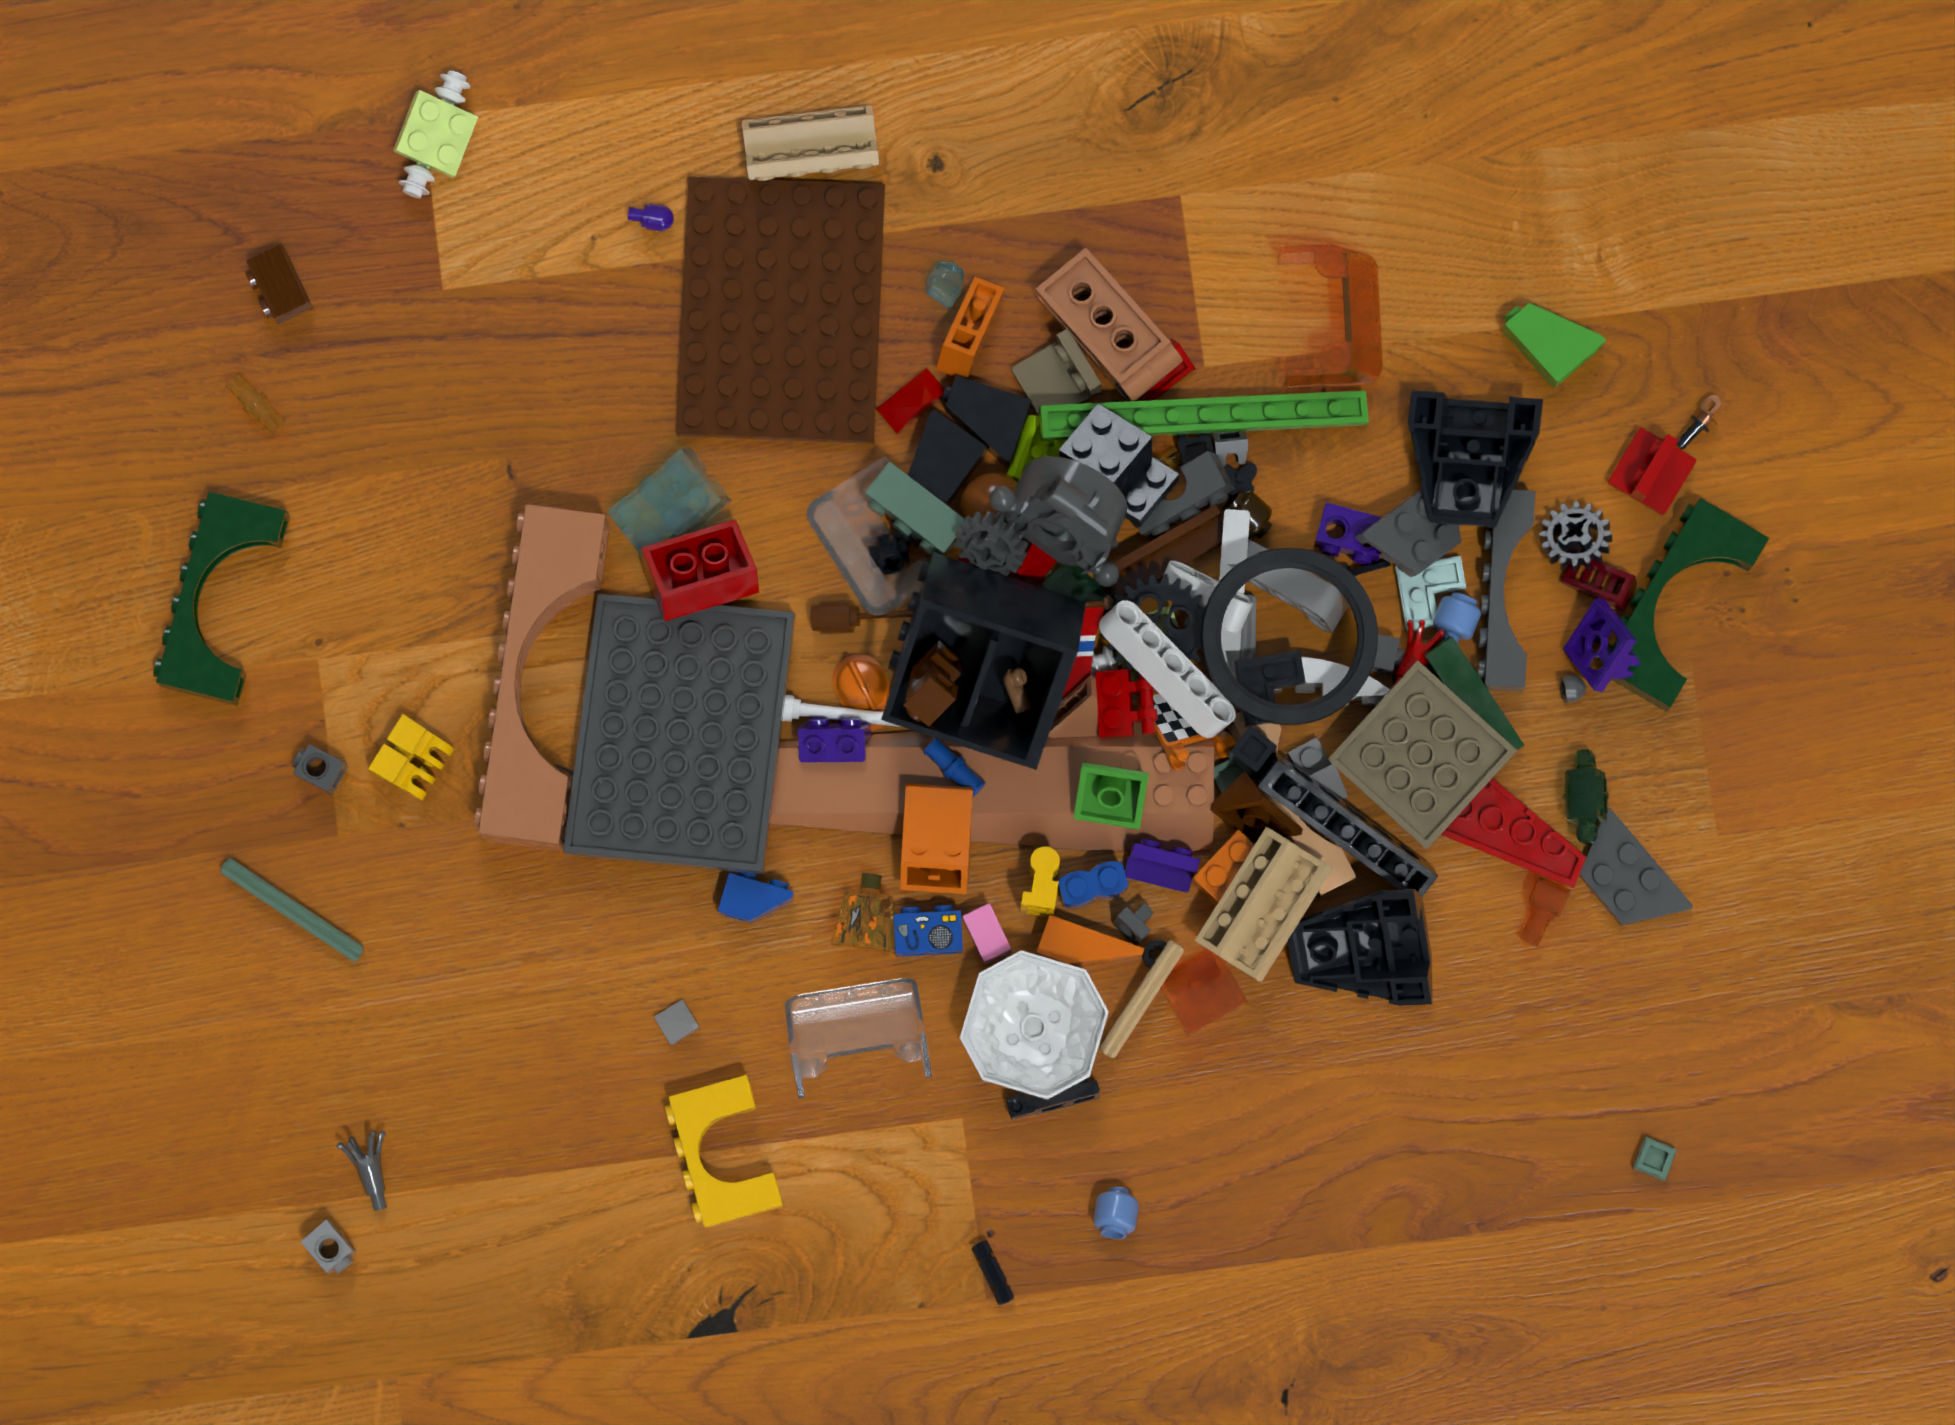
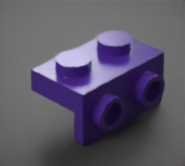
(833, 741)
(1161, 867)

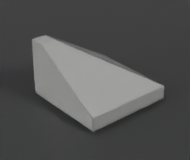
(676, 1022)

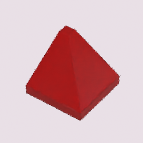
(1035, 564)

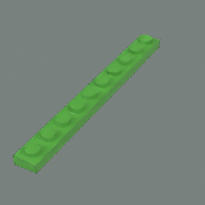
(1217, 414)

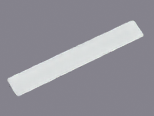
(1233, 552)

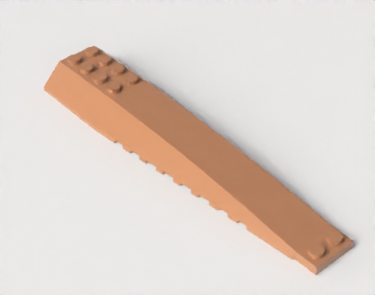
(1016, 801)

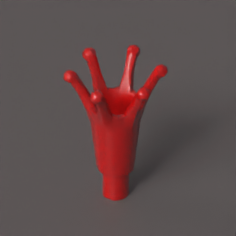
(1415, 648)

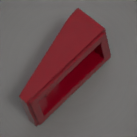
(1619, 602)

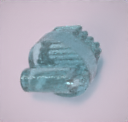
(945, 283)

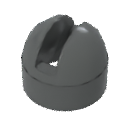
(1572, 688)

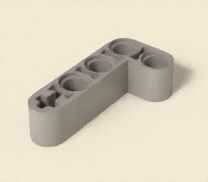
(1302, 590)

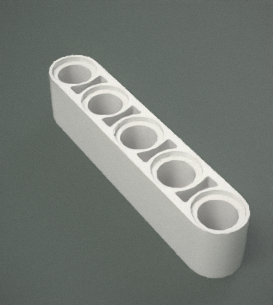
(1167, 669)

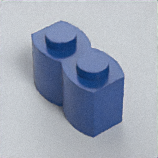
(1083, 887)

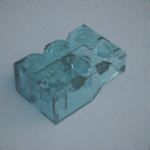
(669, 502)

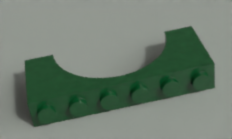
(224, 529)
(1704, 538)

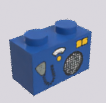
(928, 932)

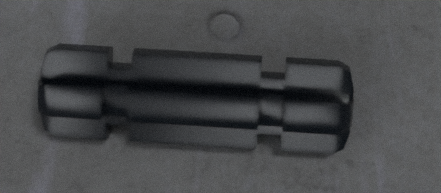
(993, 1272)

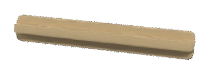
(1141, 999)

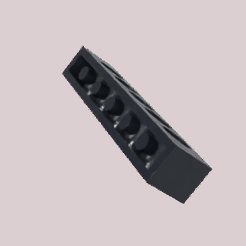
(1344, 825)

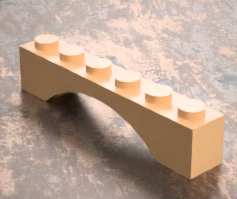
(1309, 841)

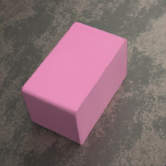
(986, 933)

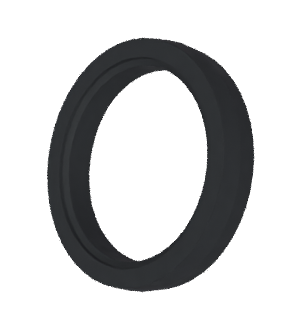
(1366, 636)

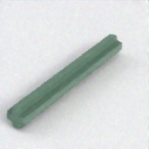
(292, 910)

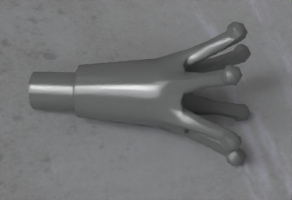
(368, 1167)

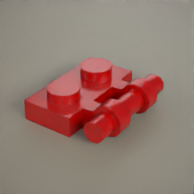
(1116, 707)

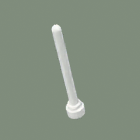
(794, 708)

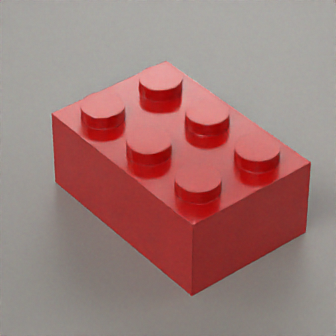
(700, 570)

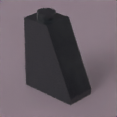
(988, 415)

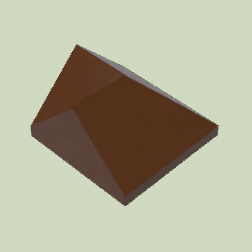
(1252, 810)

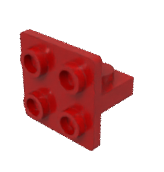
(1652, 470)

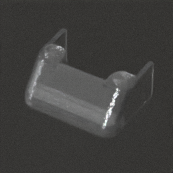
(855, 1022)

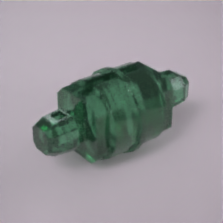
(1585, 796)

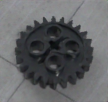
(1185, 638)

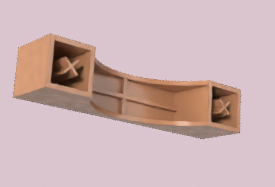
(554, 566)

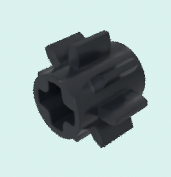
(889, 553)

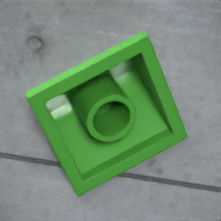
(1111, 795)

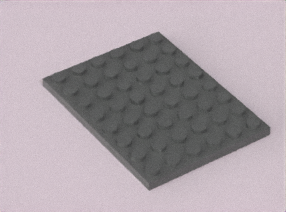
(679, 735)

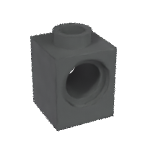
(1387, 655)
(329, 779)

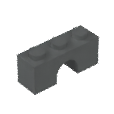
(1205, 485)

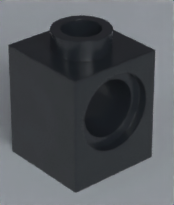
(1252, 751)

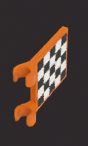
(1175, 733)

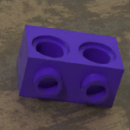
(1352, 523)

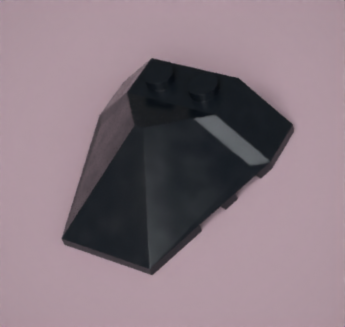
(1471, 454)
(1367, 948)

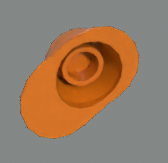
(861, 684)

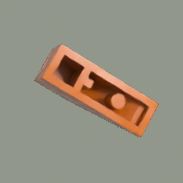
(970, 328)
(1082, 946)

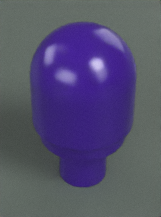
(653, 217)

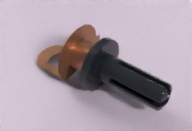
(1700, 423)

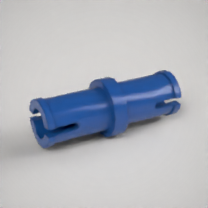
(953, 766)

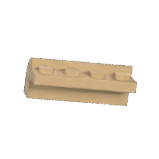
(810, 143)
(1263, 904)

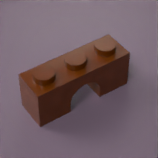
(932, 684)

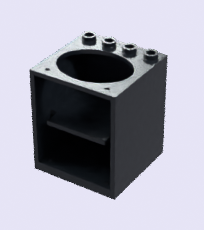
(993, 628)

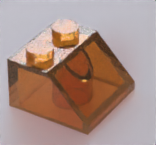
(1202, 991)

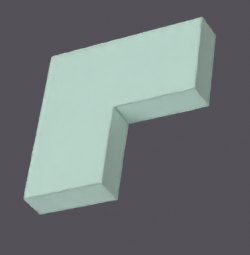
(1418, 591)

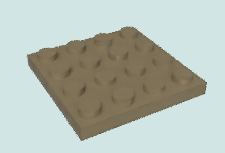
(1422, 754)

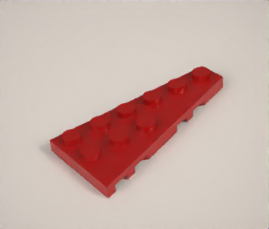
(1511, 831)

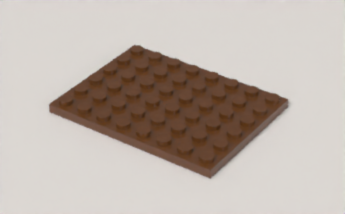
(781, 310)

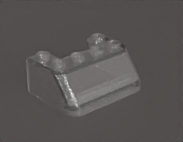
(847, 529)

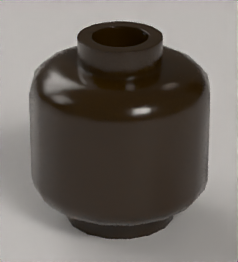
(1259, 511)

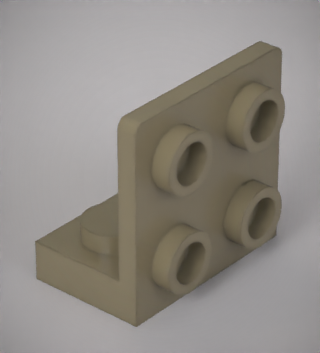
(1057, 374)

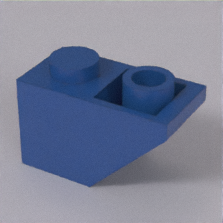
(751, 899)

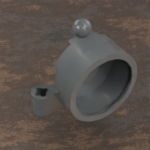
(1066, 513)

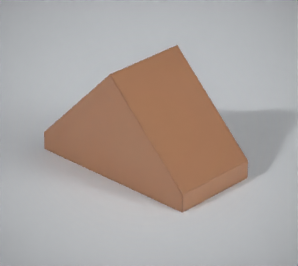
(1077, 712)

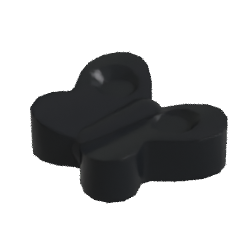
(1241, 478)

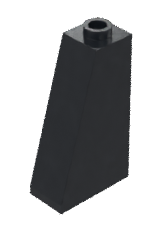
(943, 461)

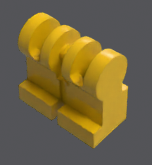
(409, 741)
(1043, 870)

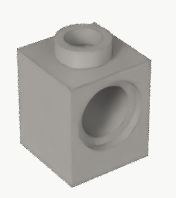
(315, 1241)

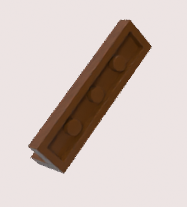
(1180, 544)

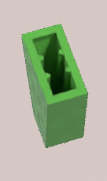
(1550, 342)

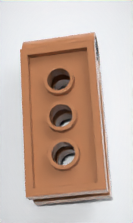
(1129, 369)

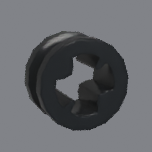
(1150, 947)

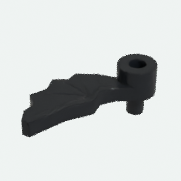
(1366, 569)

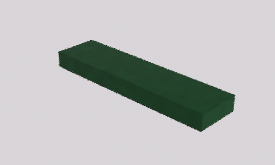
(1461, 678)

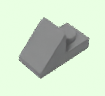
(1313, 762)

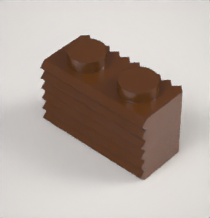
(279, 285)

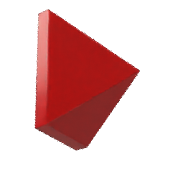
(911, 401)

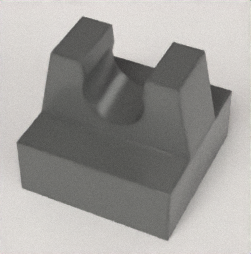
(1230, 442)
(1133, 924)

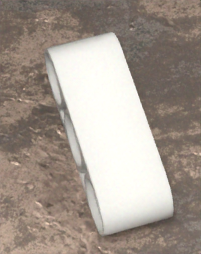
(1202, 584)

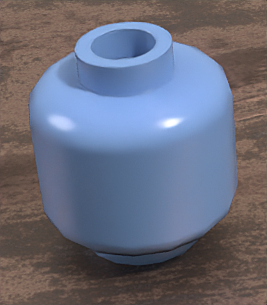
(1457, 616)
(1116, 1213)

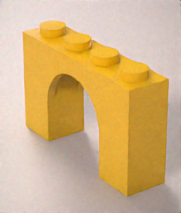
(693, 1115)

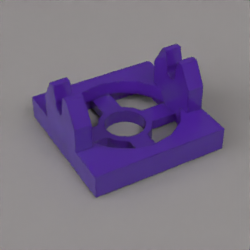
(1595, 627)

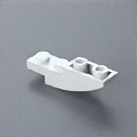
(1328, 675)

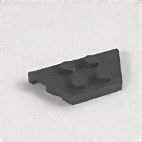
(1409, 538)
(1628, 877)

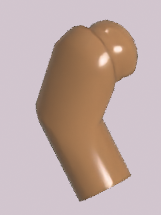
(1014, 683)

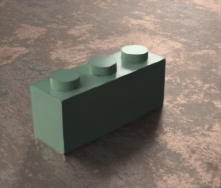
(914, 510)

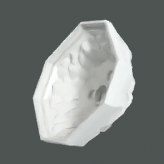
(1034, 1025)

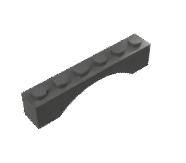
(1504, 658)

